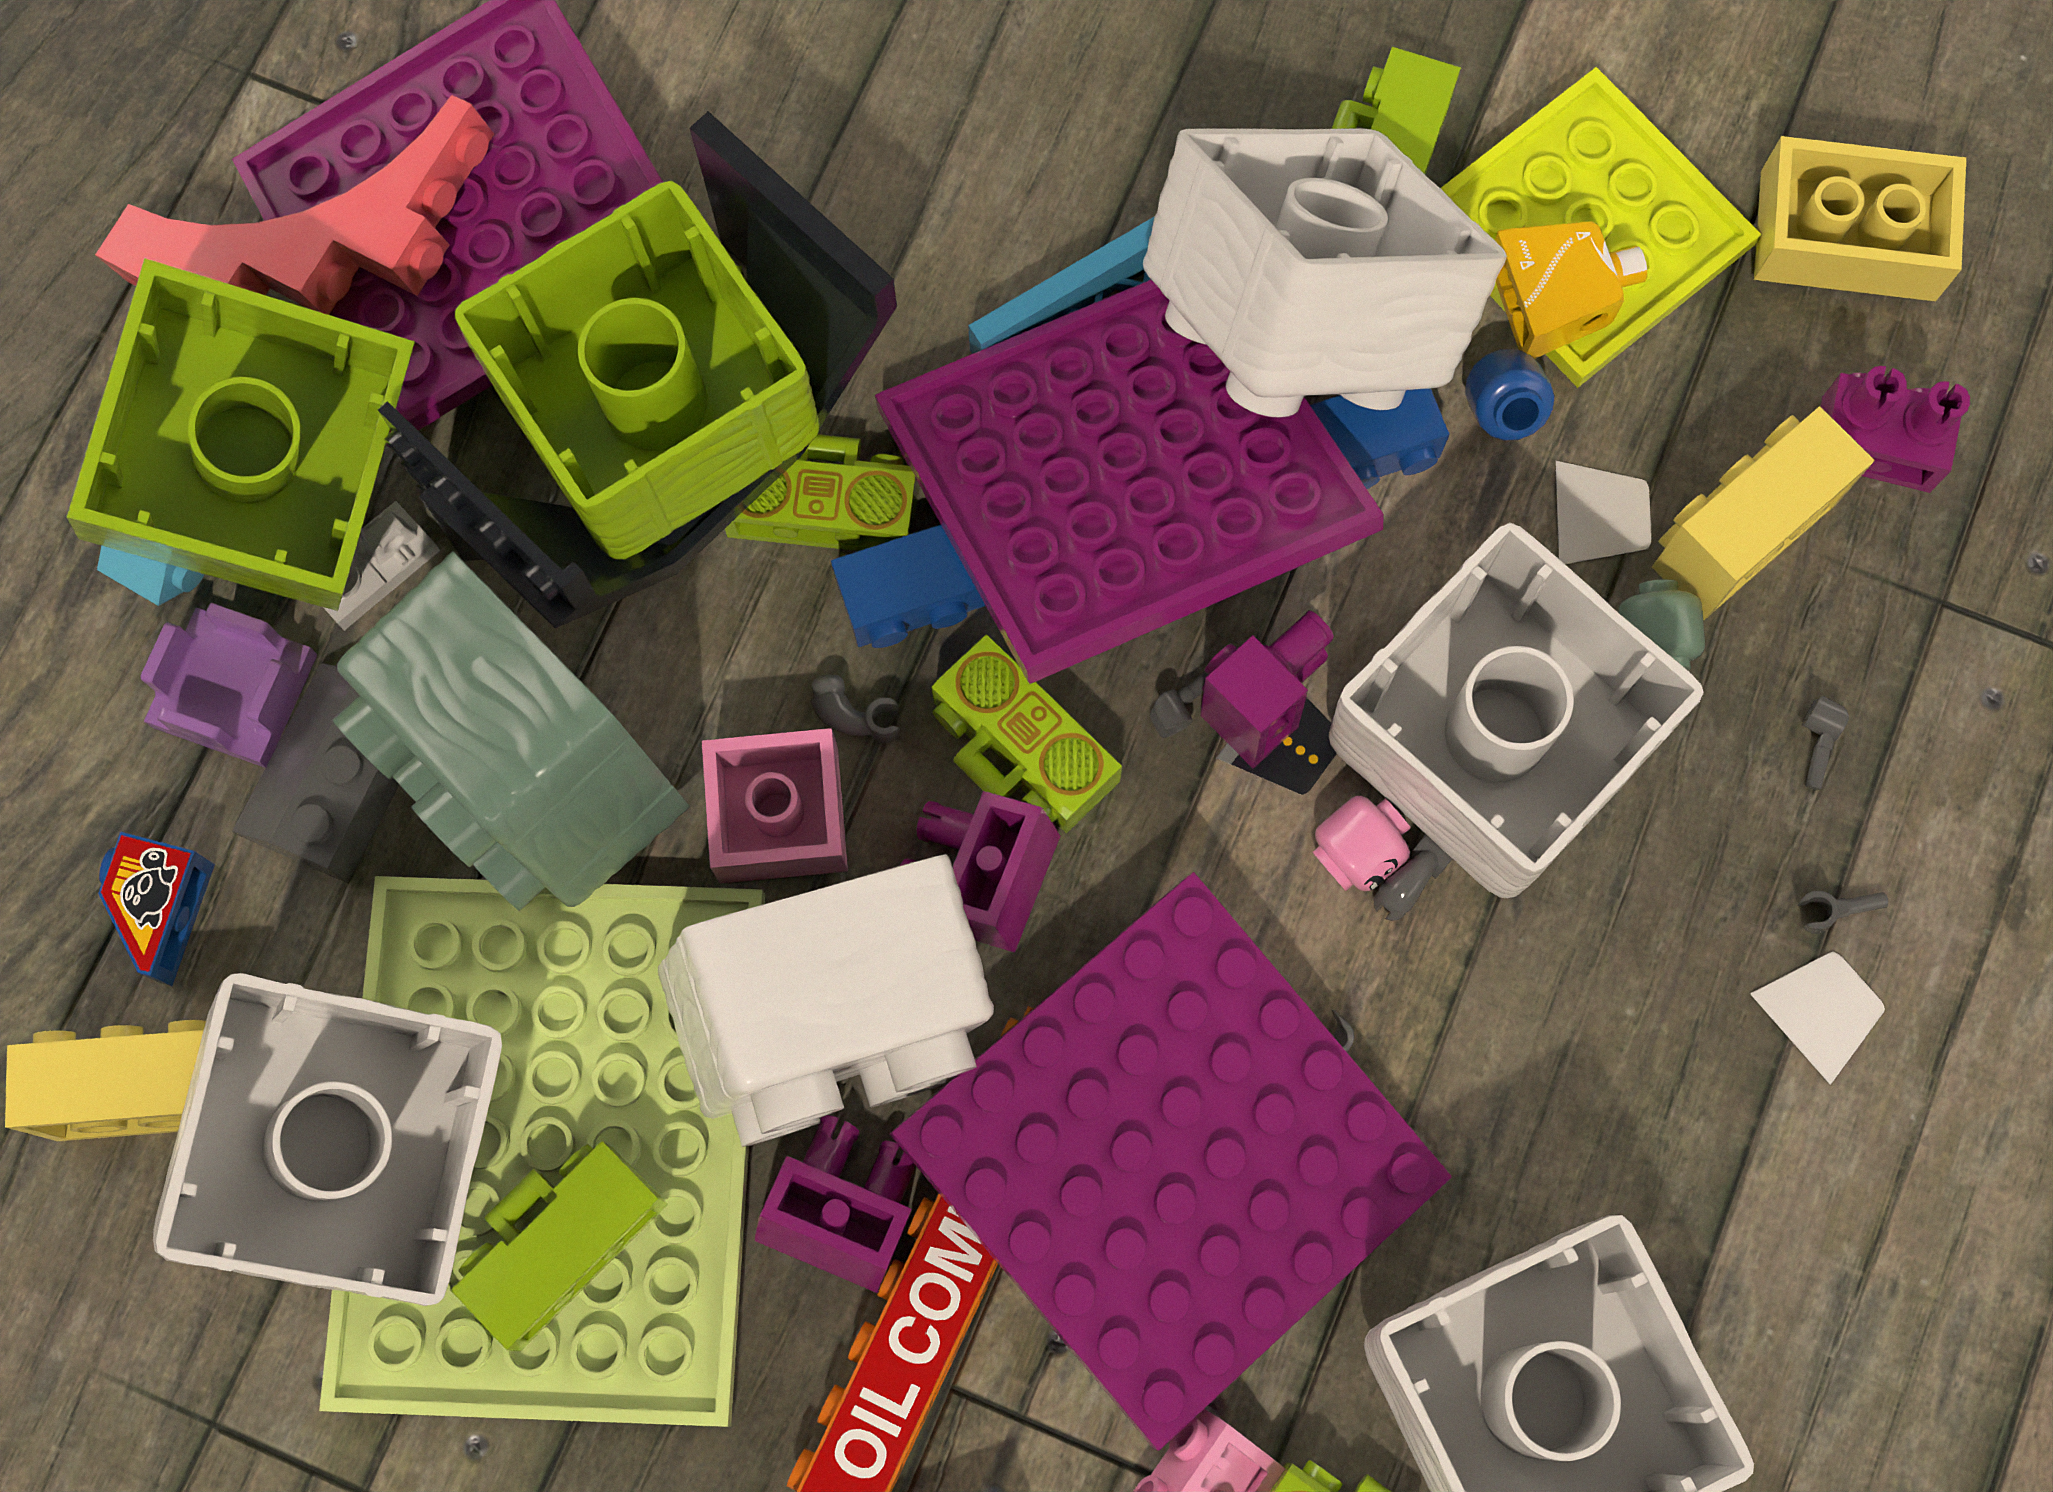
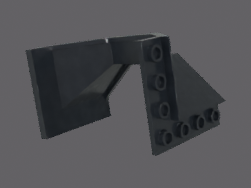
(816, 289)

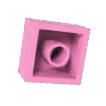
(774, 806)

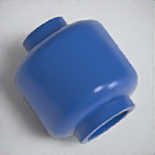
(1509, 394)

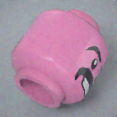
(1362, 843)

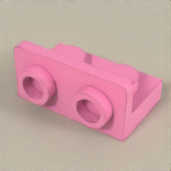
(1212, 1458)

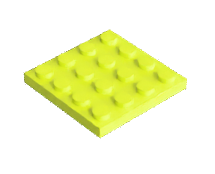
(1609, 165)

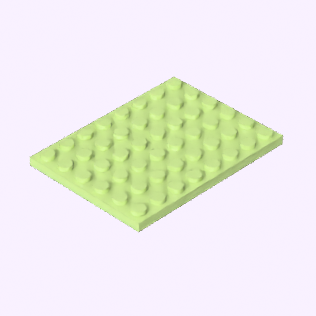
(578, 1065)

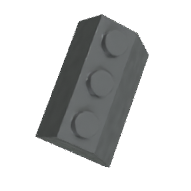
(318, 790)

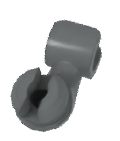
(837, 712)
(1405, 885)

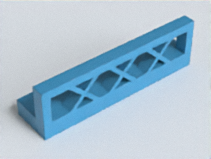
(1071, 289)

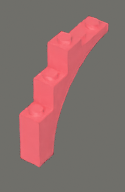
(315, 253)

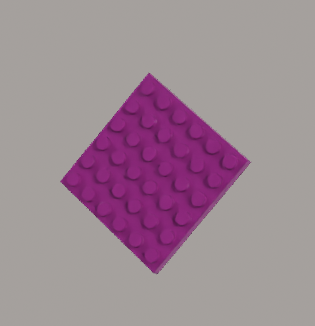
(549, 172)
(1116, 479)
(1172, 1159)

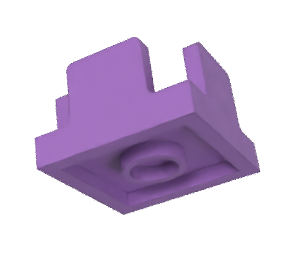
(226, 682)

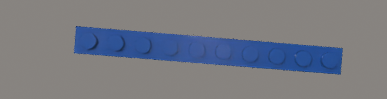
(925, 583)

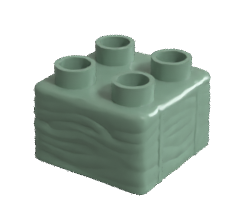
(500, 743)

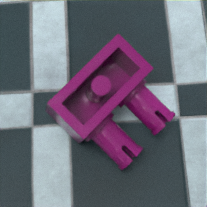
(1902, 429)
(1258, 691)
(998, 862)
(832, 1220)

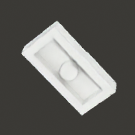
(384, 557)

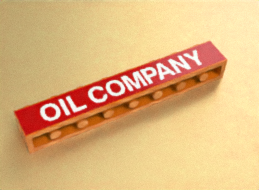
(901, 1357)

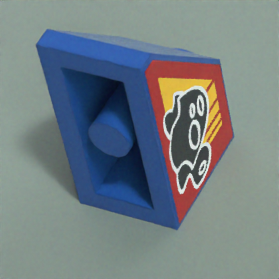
(153, 900)

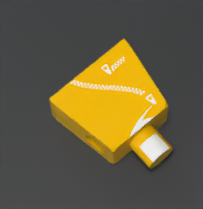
(1562, 283)

